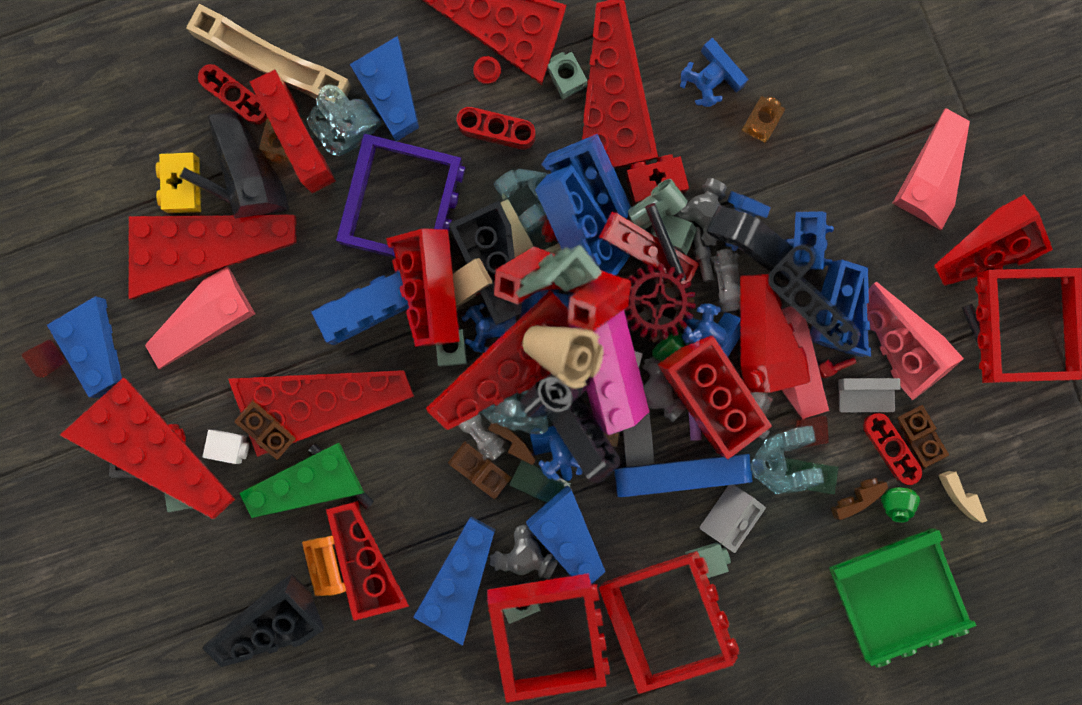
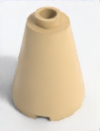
(565, 352)

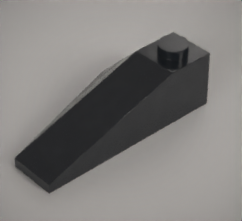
(247, 174)
(488, 237)
(275, 620)

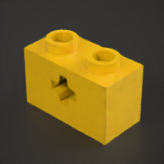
(186, 196)

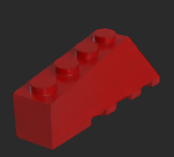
(427, 285)
(365, 573)

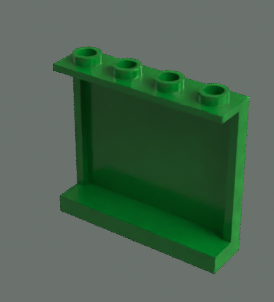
(901, 598)

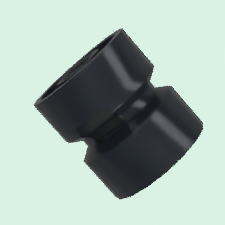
(558, 395)

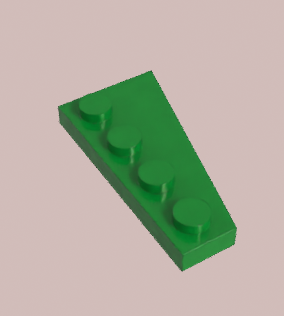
(309, 482)

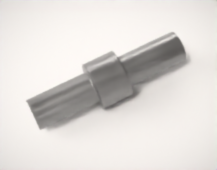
(703, 255)

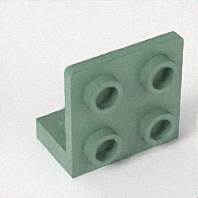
(566, 269)

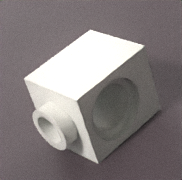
(226, 447)

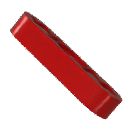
(222, 77)
(896, 470)

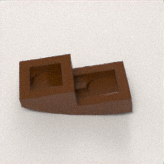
(519, 447)
(479, 471)

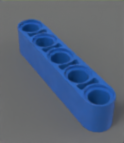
(683, 475)

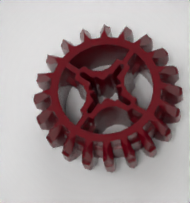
(671, 303)

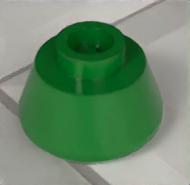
(668, 346)
(900, 503)

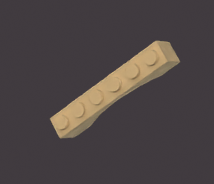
(261, 55)

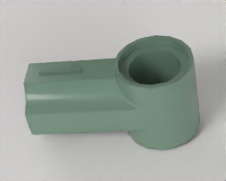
(667, 199)

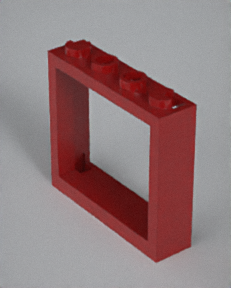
(988, 317)
(538, 593)
(629, 640)

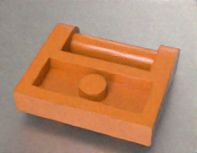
(323, 566)

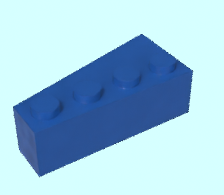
(578, 218)
(361, 309)
(455, 588)

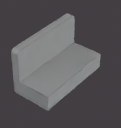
(867, 394)
(732, 517)

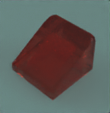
(43, 358)
(820, 428)

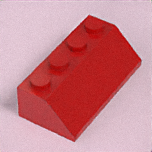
(715, 396)

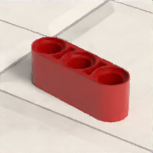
(486, 119)

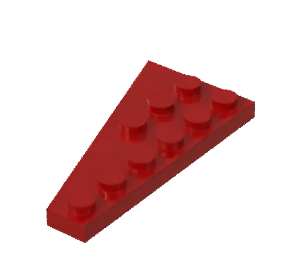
(514, 29)
(615, 90)
(187, 247)
(499, 370)
(320, 401)
(139, 441)

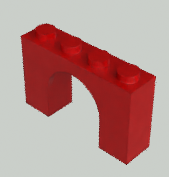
(291, 131)
(589, 306)

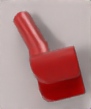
(827, 369)

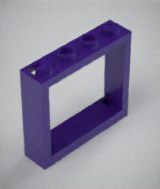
(359, 183)

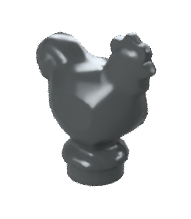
(702, 207)
(660, 392)
(524, 556)

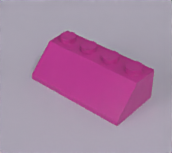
(617, 388)

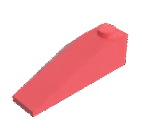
(935, 176)
(205, 314)
(912, 346)
(810, 397)

